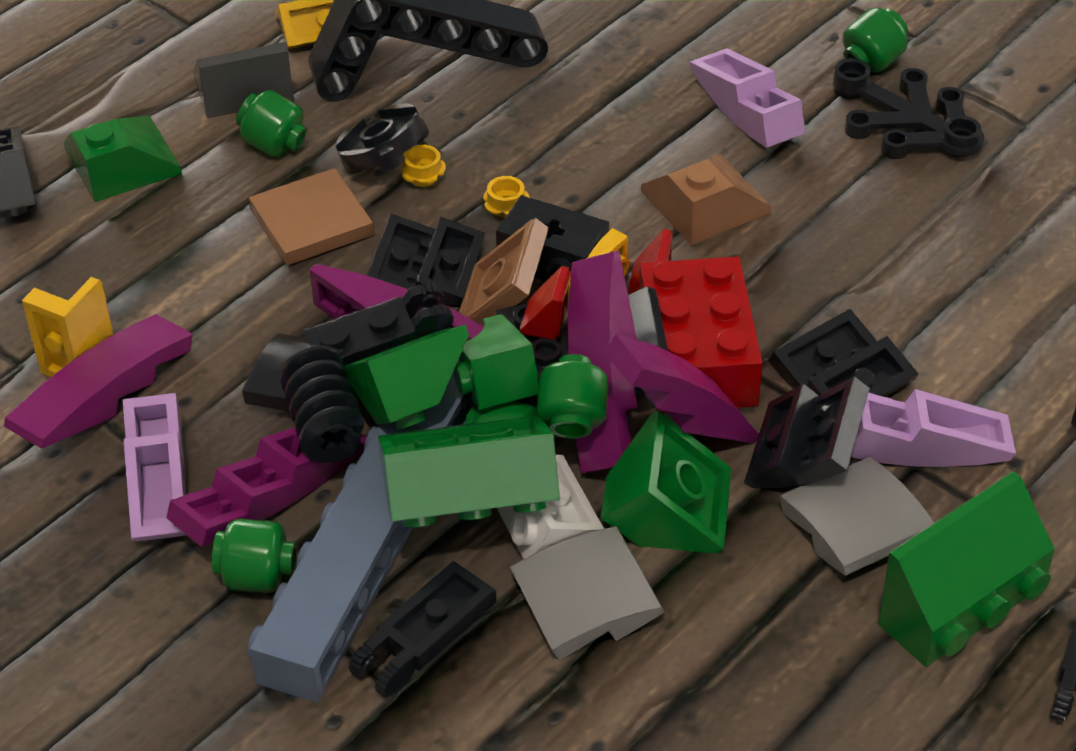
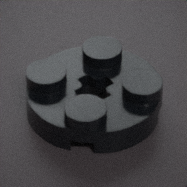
(383, 140)

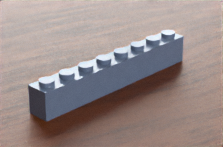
(339, 571)

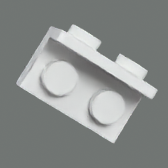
(555, 523)

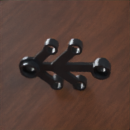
(957, 135)

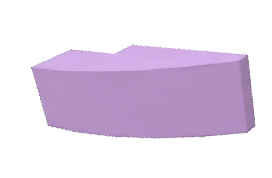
(750, 96)
(932, 432)
(153, 464)

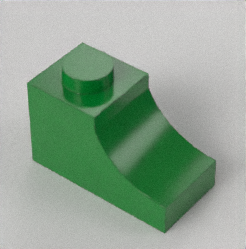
(497, 365)

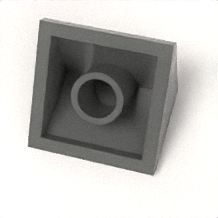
(231, 77)

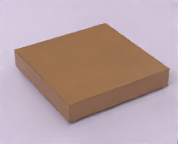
(311, 216)
(505, 273)

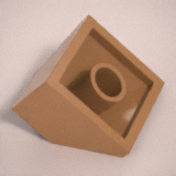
(705, 199)

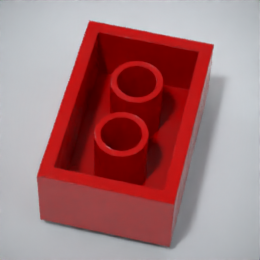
(709, 321)

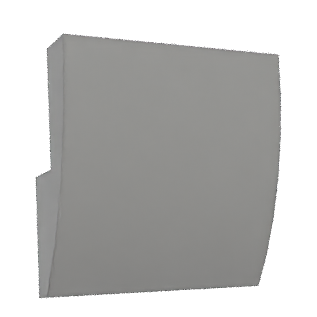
(856, 515)
(586, 590)

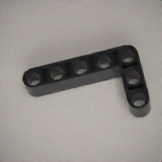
(460, 26)

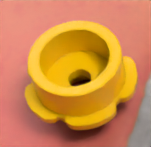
(422, 165)
(503, 194)

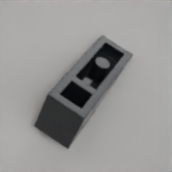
(15, 179)

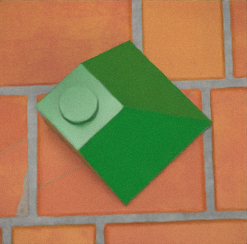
(120, 156)
(408, 378)
(668, 490)

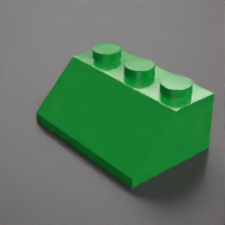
(469, 470)
(966, 571)

